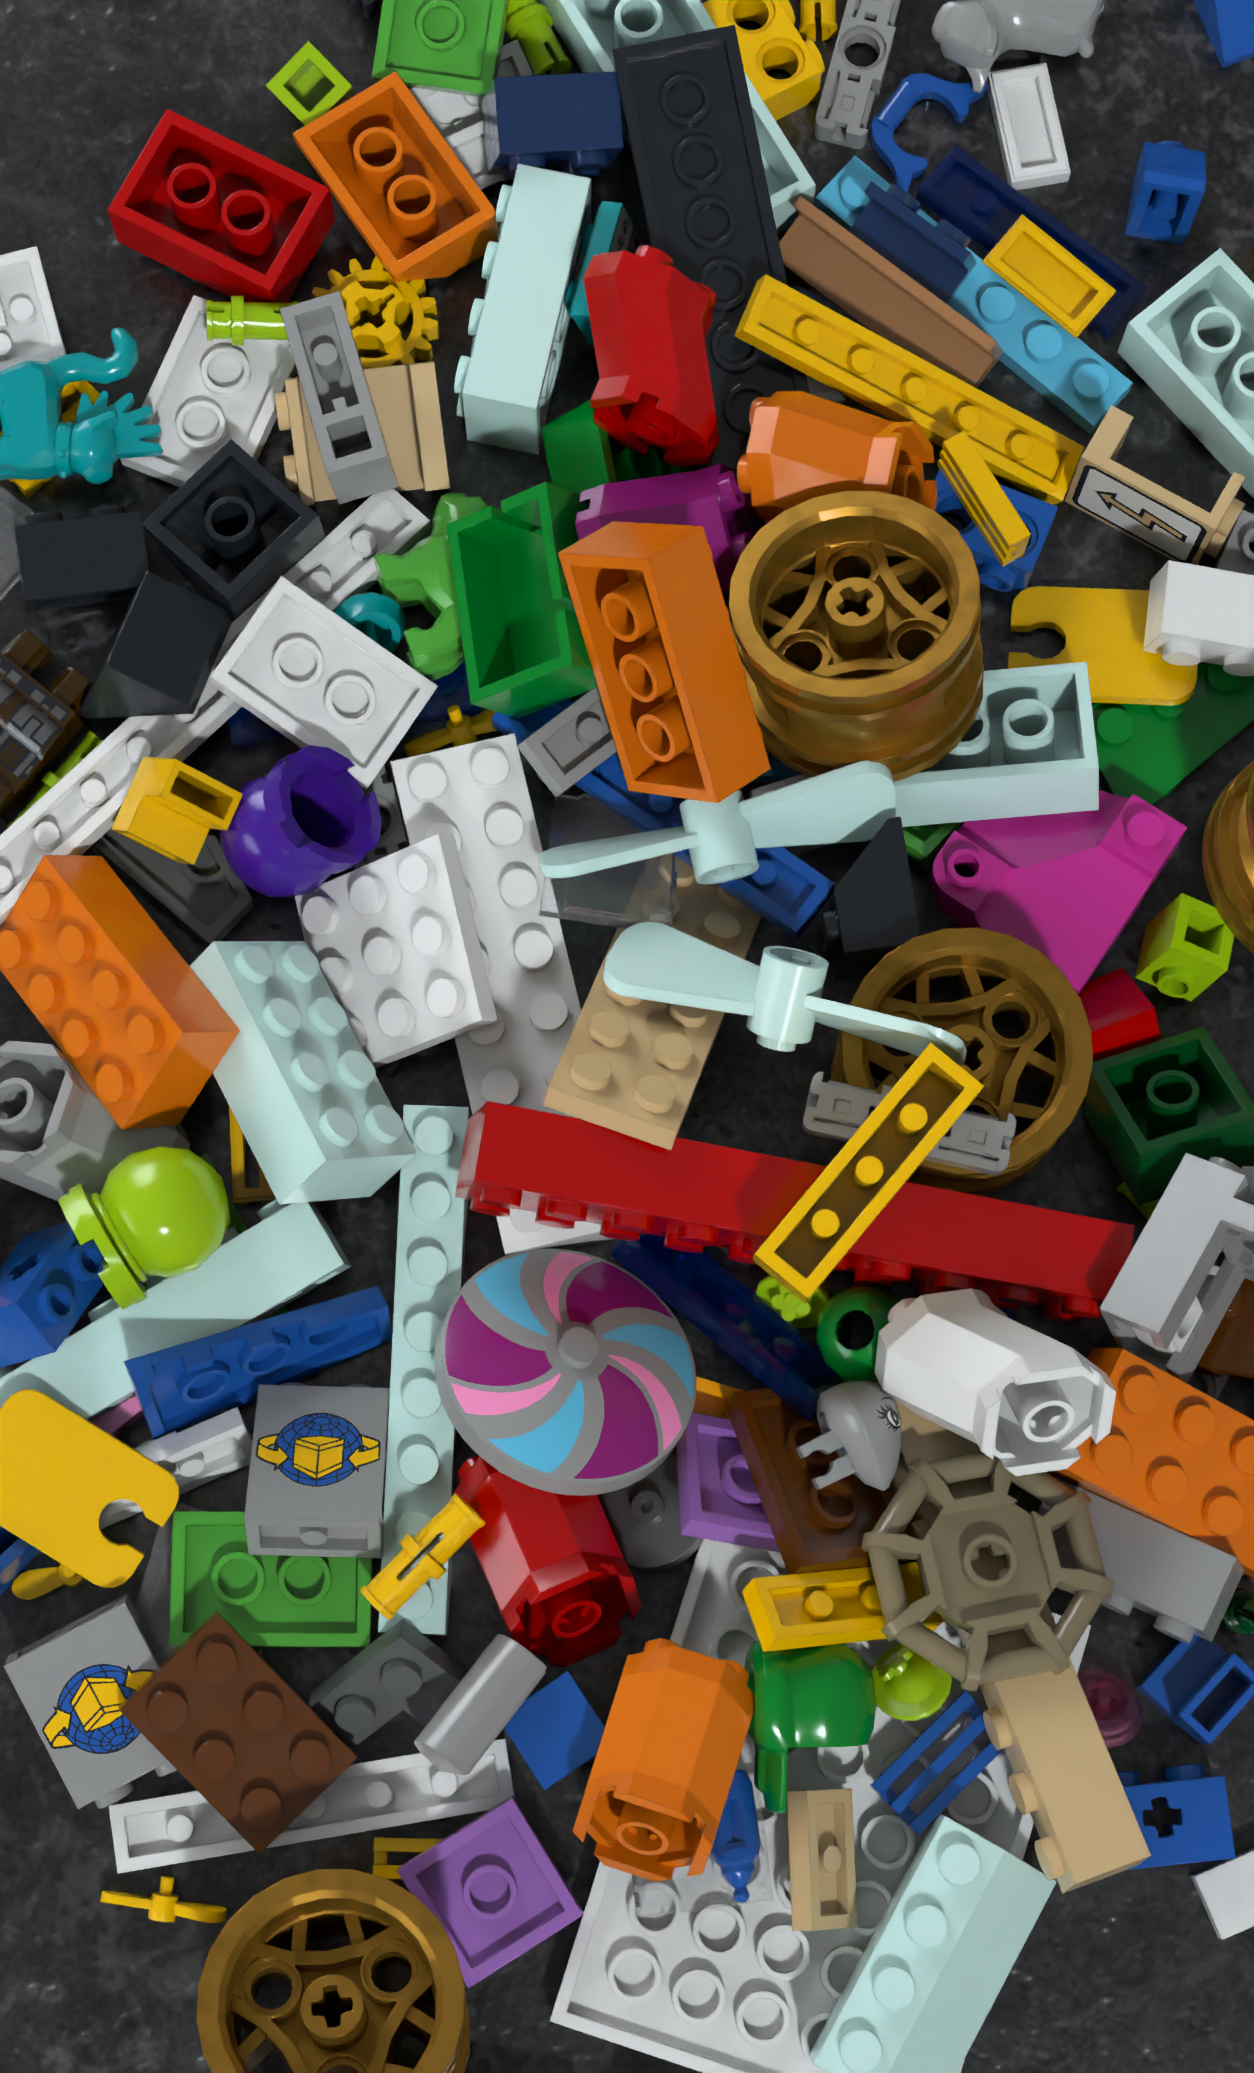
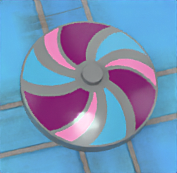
(565, 1372)

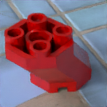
(652, 355)
(548, 1565)

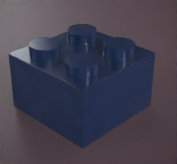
(552, 123)

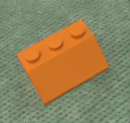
(400, 182)

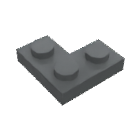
(386, 1677)

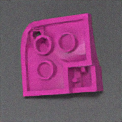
(1057, 877)

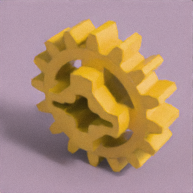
(378, 299)

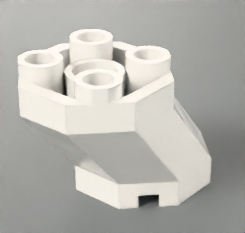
(993, 1380)

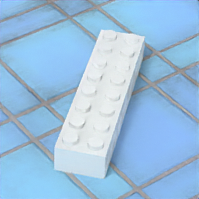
(486, 804)

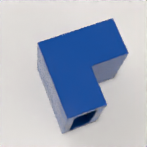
(1198, 1687)
(556, 1730)

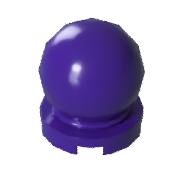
(301, 824)

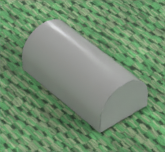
(480, 1706)

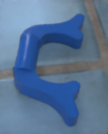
(912, 90)

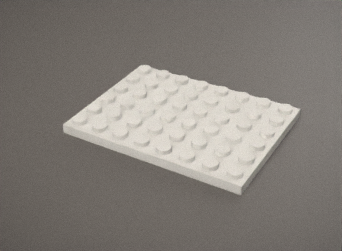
(735, 1981)

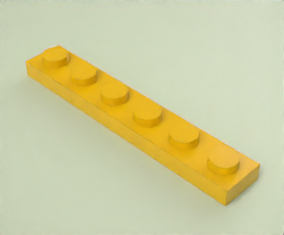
(906, 388)

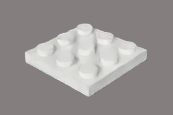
(401, 950)

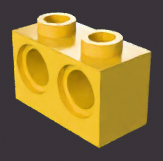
(773, 47)

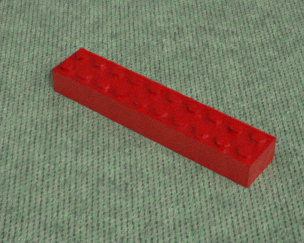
(739, 1197)

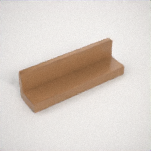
(884, 296)

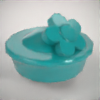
(375, 617)

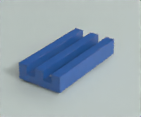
(901, 1802)

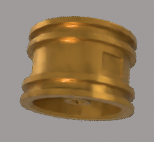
(854, 596)
(993, 977)
(273, 1942)

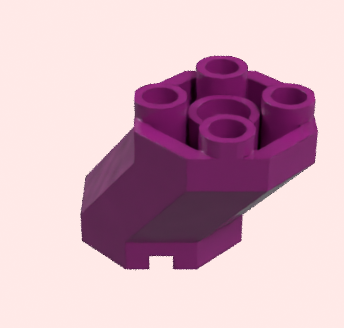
(688, 498)

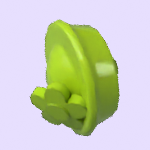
(791, 1307)
(909, 1684)

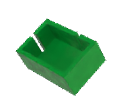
(516, 604)

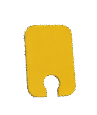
(1109, 635)
(60, 1478)

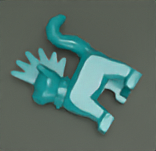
(42, 446)

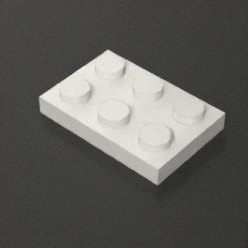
(211, 396)
(322, 681)

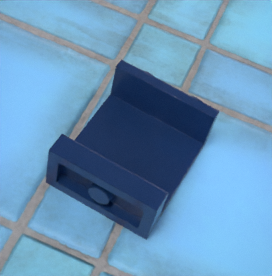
(924, 252)

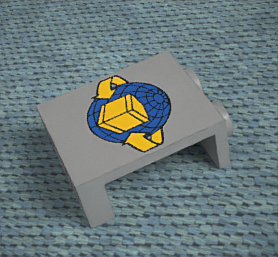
(317, 1471)
(73, 1696)

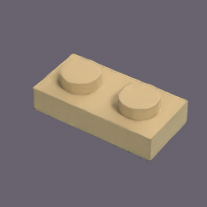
(822, 1859)

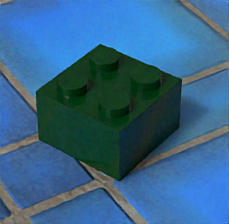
(1166, 1103)

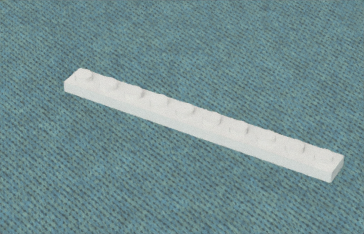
(92, 793)

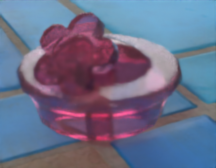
(1113, 1707)

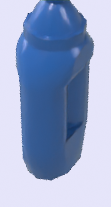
(738, 1836)

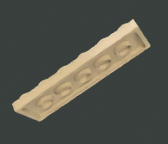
(641, 1059)

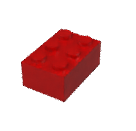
(221, 212)

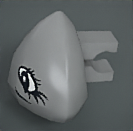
(863, 1430)

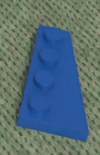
(224, 1369)

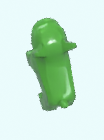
(427, 578)

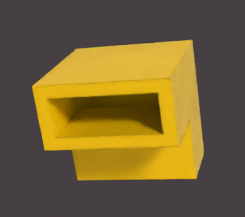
(174, 808)

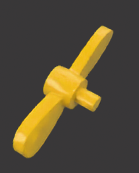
(458, 730)
(42, 1581)
(164, 1904)

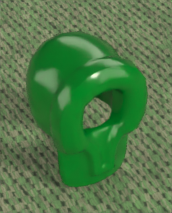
(805, 1701)

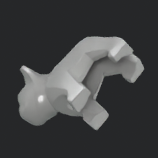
(981, 30)

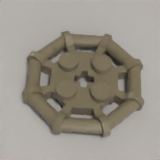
(966, 1597)

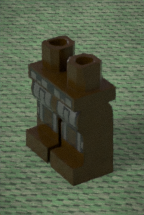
(34, 721)

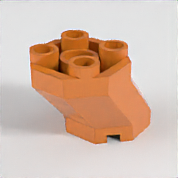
(819, 448)
(666, 1761)

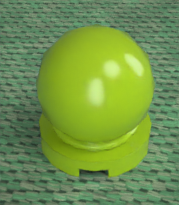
(154, 1217)

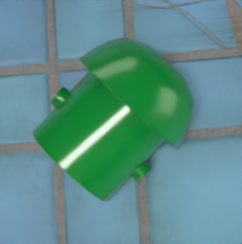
(836, 1325)

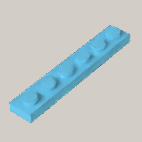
(1032, 343)

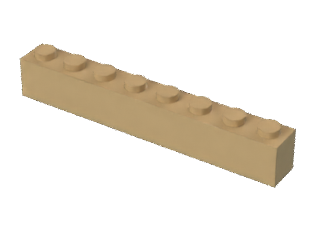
(1039, 1719)

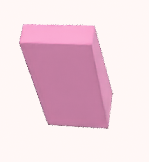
(120, 1417)

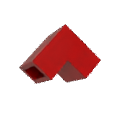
(1118, 1014)

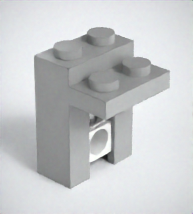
(1185, 1267)

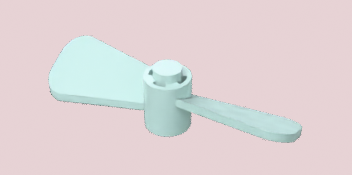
(723, 836)
(777, 996)

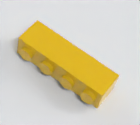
(867, 1172)

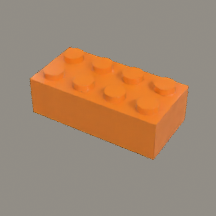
(665, 660)
(113, 991)
(1173, 1457)

